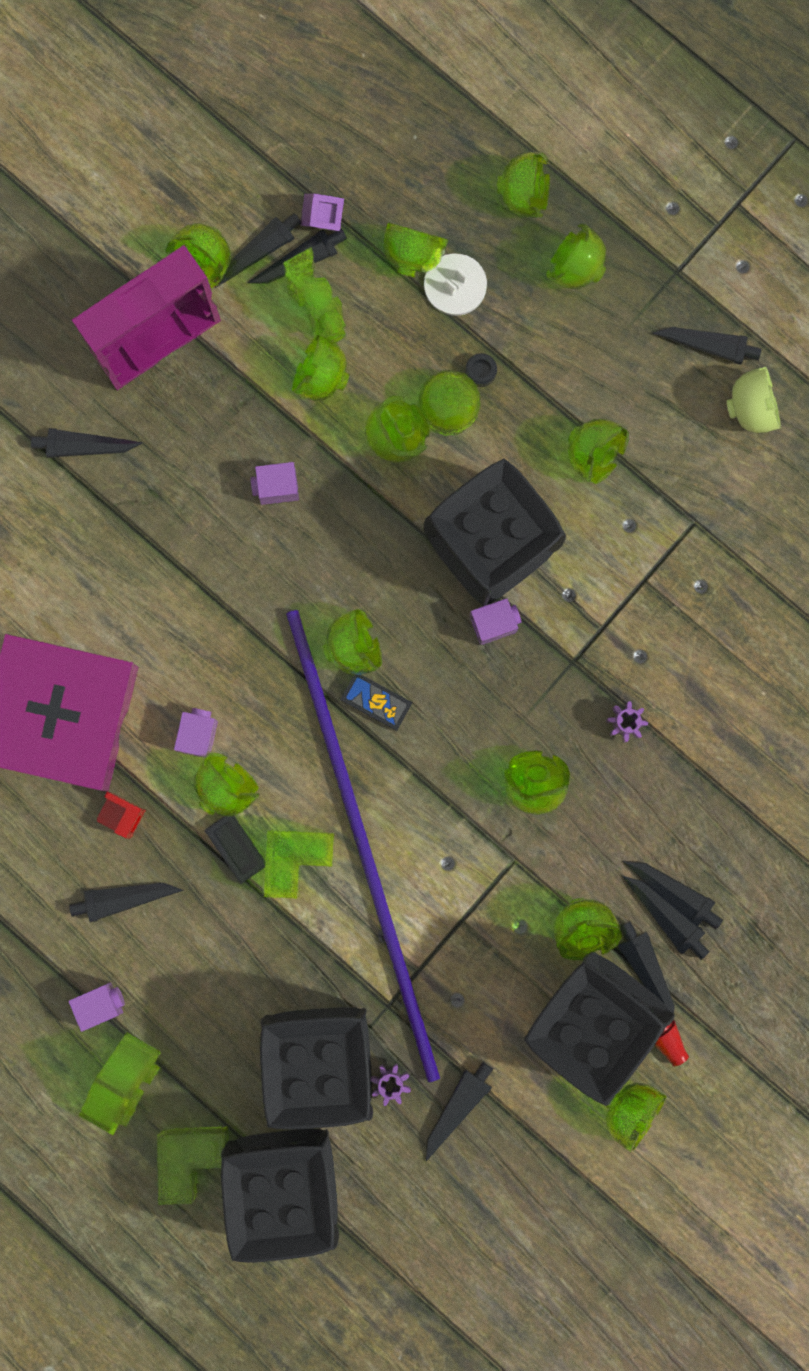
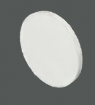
(456, 285)

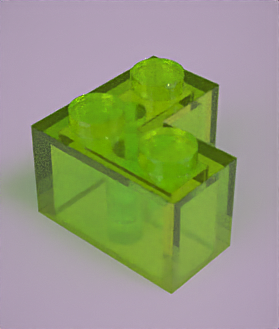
(287, 853)
(119, 1084)
(180, 1154)

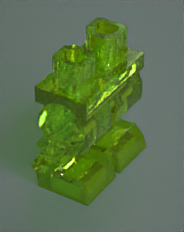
(316, 295)

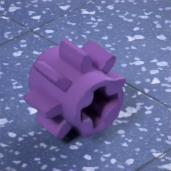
(635, 724)
(385, 1076)

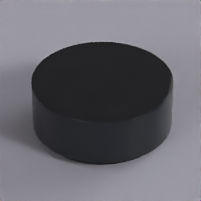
(481, 369)

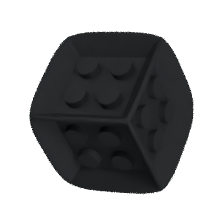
(494, 531)
(598, 1028)
(316, 1068)
(279, 1195)

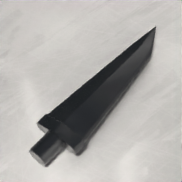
(266, 242)
(322, 248)
(721, 345)
(67, 443)
(686, 900)
(110, 901)
(676, 926)
(644, 962)
(462, 1101)

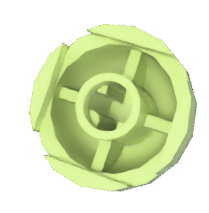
(754, 402)

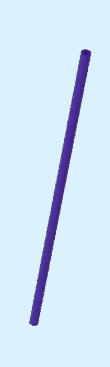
(363, 847)

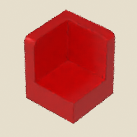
(120, 815)

